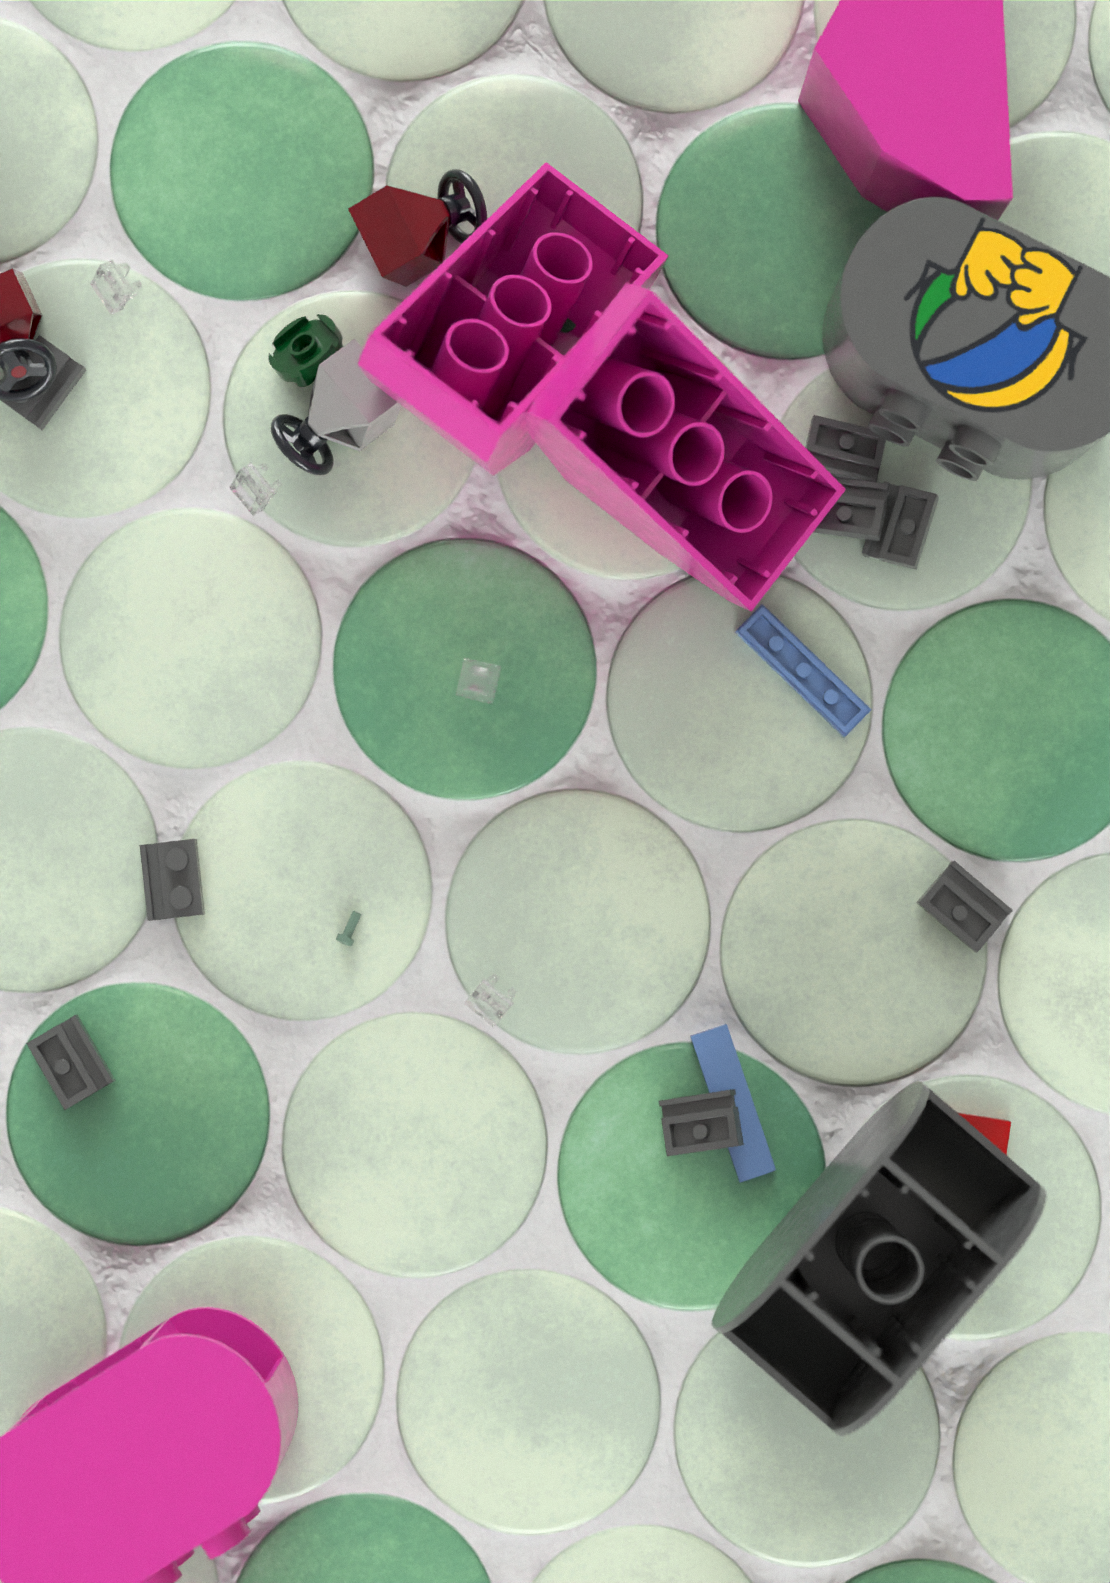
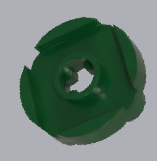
(301, 366)

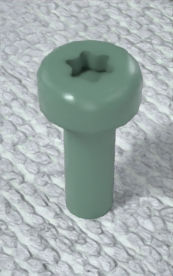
(345, 938)

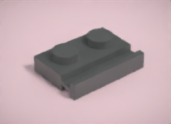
(43, 406)
(846, 448)
(858, 511)
(904, 526)
(172, 879)
(964, 906)
(70, 1062)
(701, 1122)

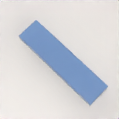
(803, 670)
(724, 1072)

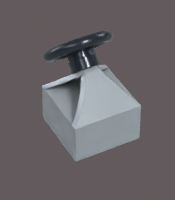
(341, 410)

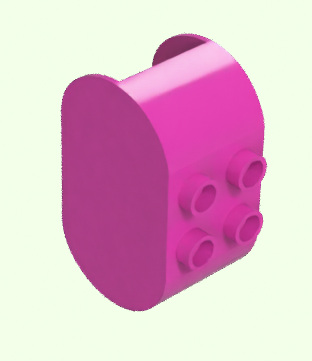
(147, 1455)

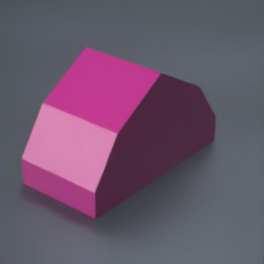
(915, 100)
(488, 321)
(680, 450)

